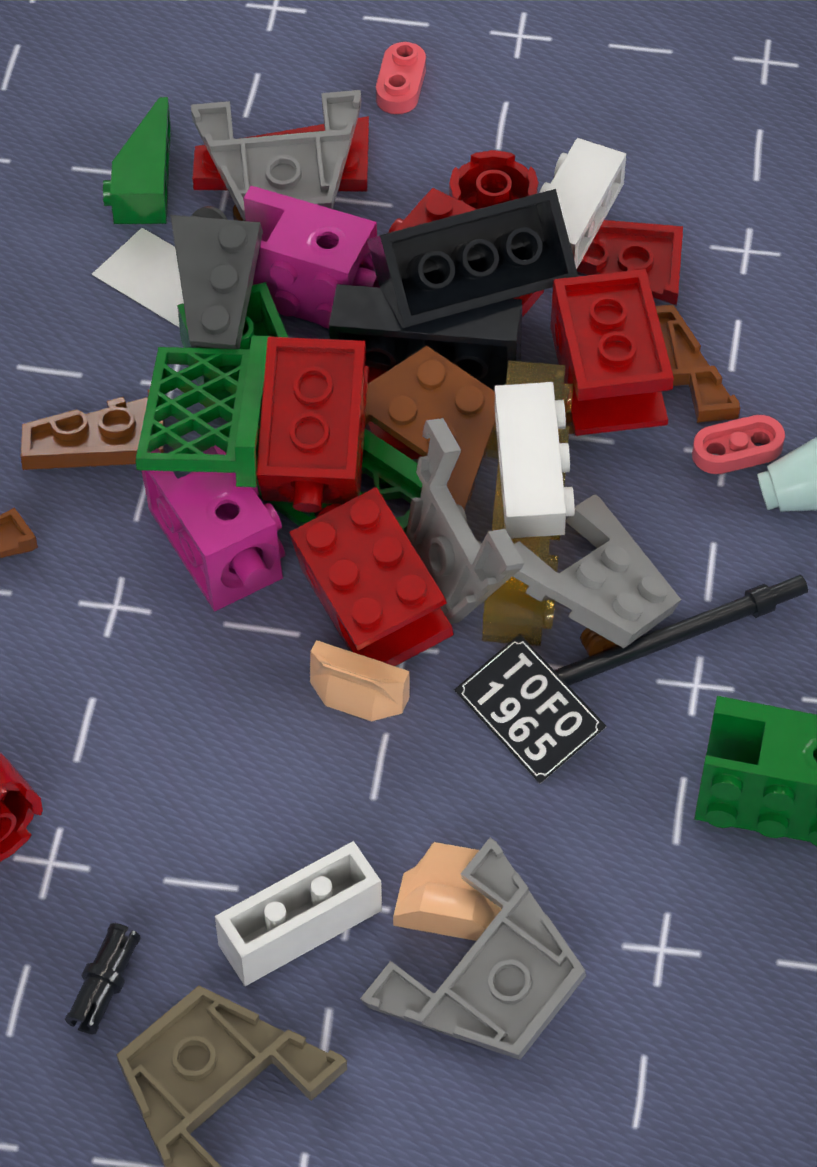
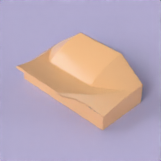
(358, 683)
(439, 900)

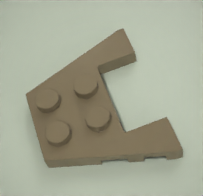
(201, 1059)

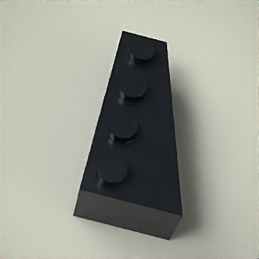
(473, 340)

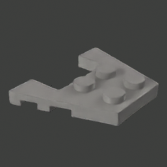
(290, 164)
(440, 533)
(609, 589)
(506, 981)

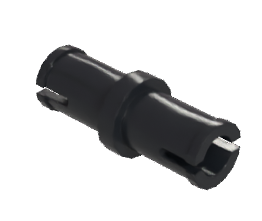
(102, 978)

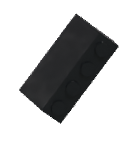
(473, 258)

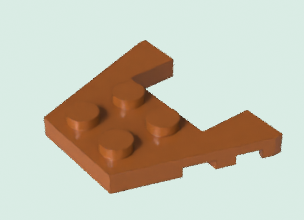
(690, 368)
(430, 389)

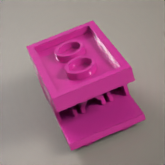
(308, 253)
(217, 531)

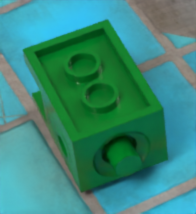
(761, 770)

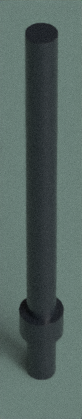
(756, 602)

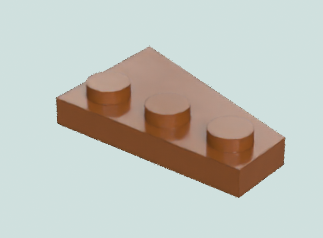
(85, 439)

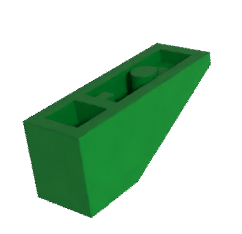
(142, 171)

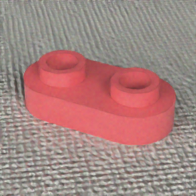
(400, 78)
(735, 444)

